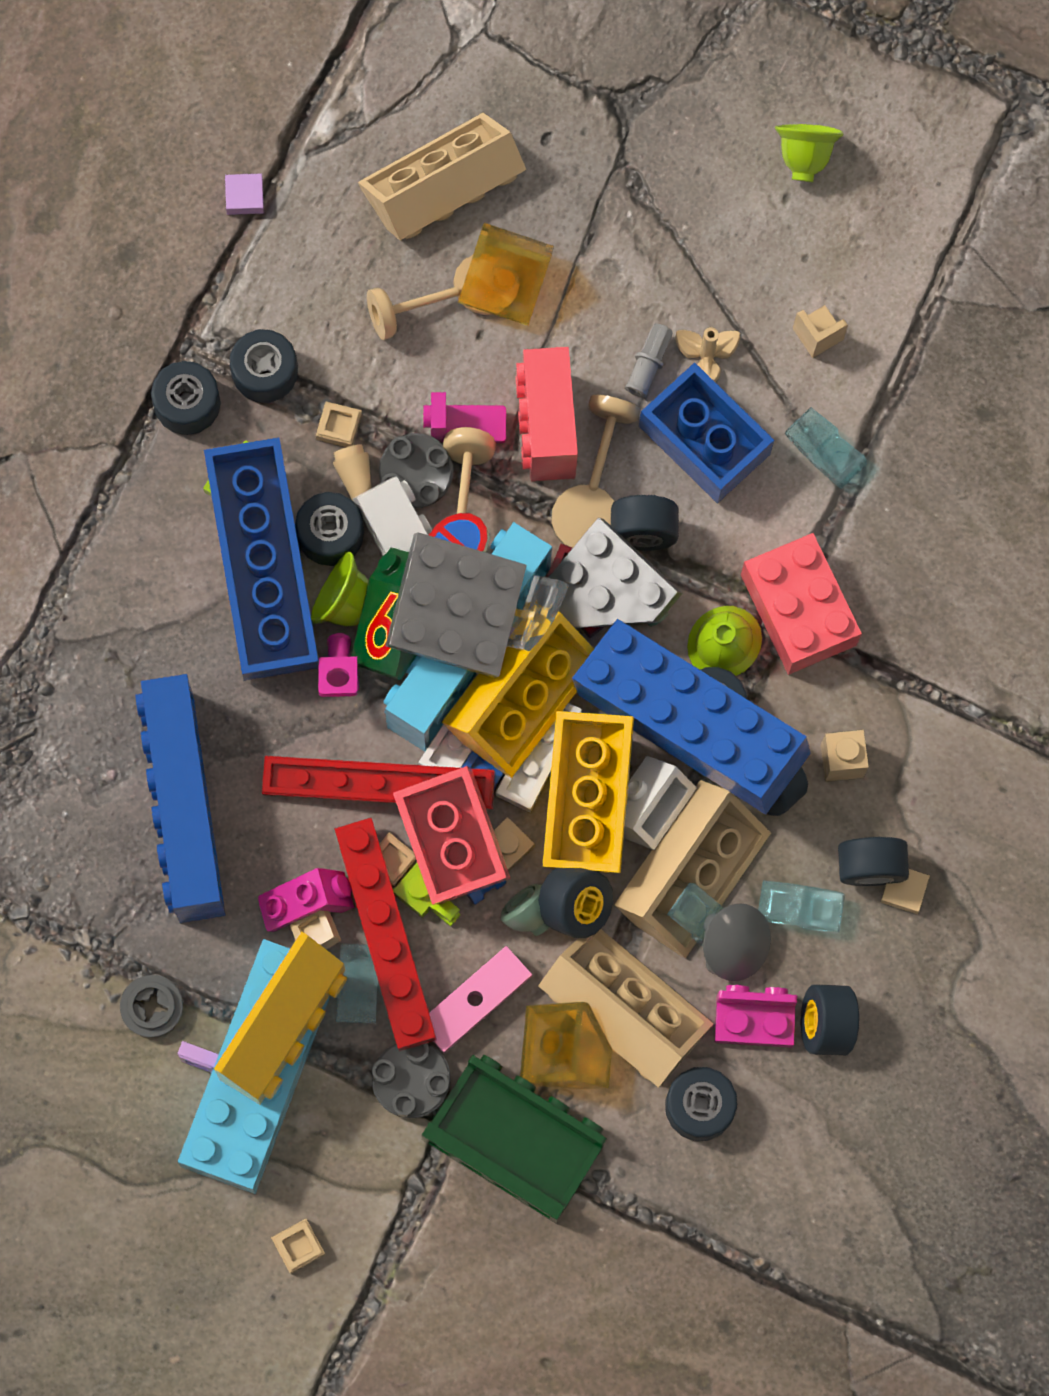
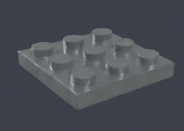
(456, 605)

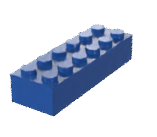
(261, 559)
(692, 716)
(182, 798)

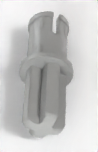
(649, 360)

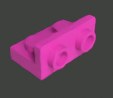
(755, 1017)

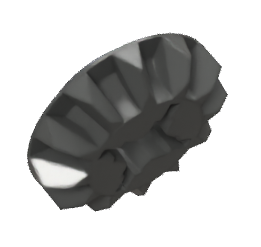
(141, 991)

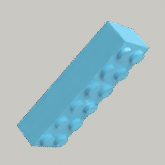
(434, 687)
(230, 1131)

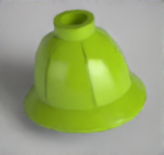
(807, 148)
(341, 595)
(725, 639)

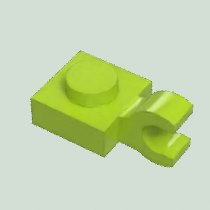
(414, 894)

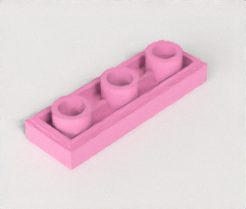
(492, 982)

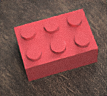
(547, 414)
(800, 603)
(451, 835)

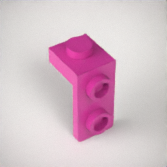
(444, 417)
(305, 895)

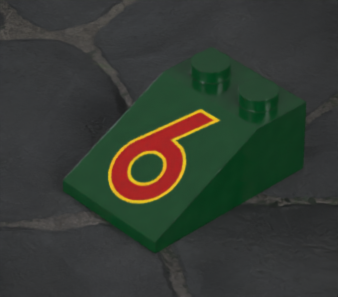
(377, 619)

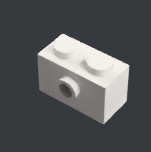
(391, 515)
(654, 801)

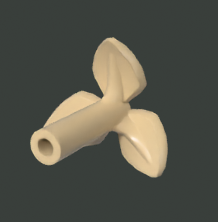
(712, 345)

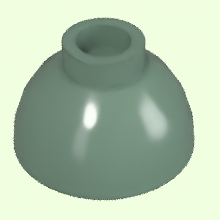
(523, 911)

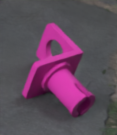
(339, 670)

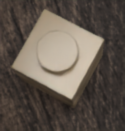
(844, 755)

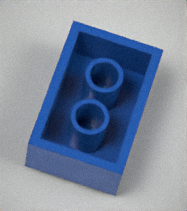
(706, 432)

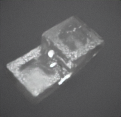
(538, 613)

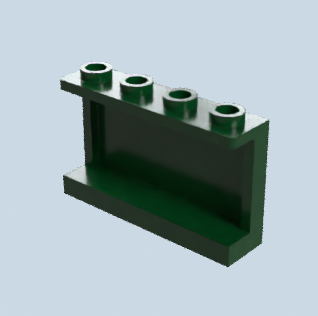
(515, 1137)

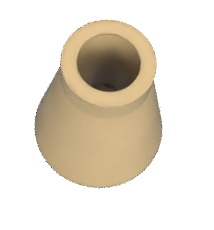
(354, 469)

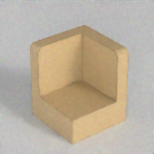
(819, 330)

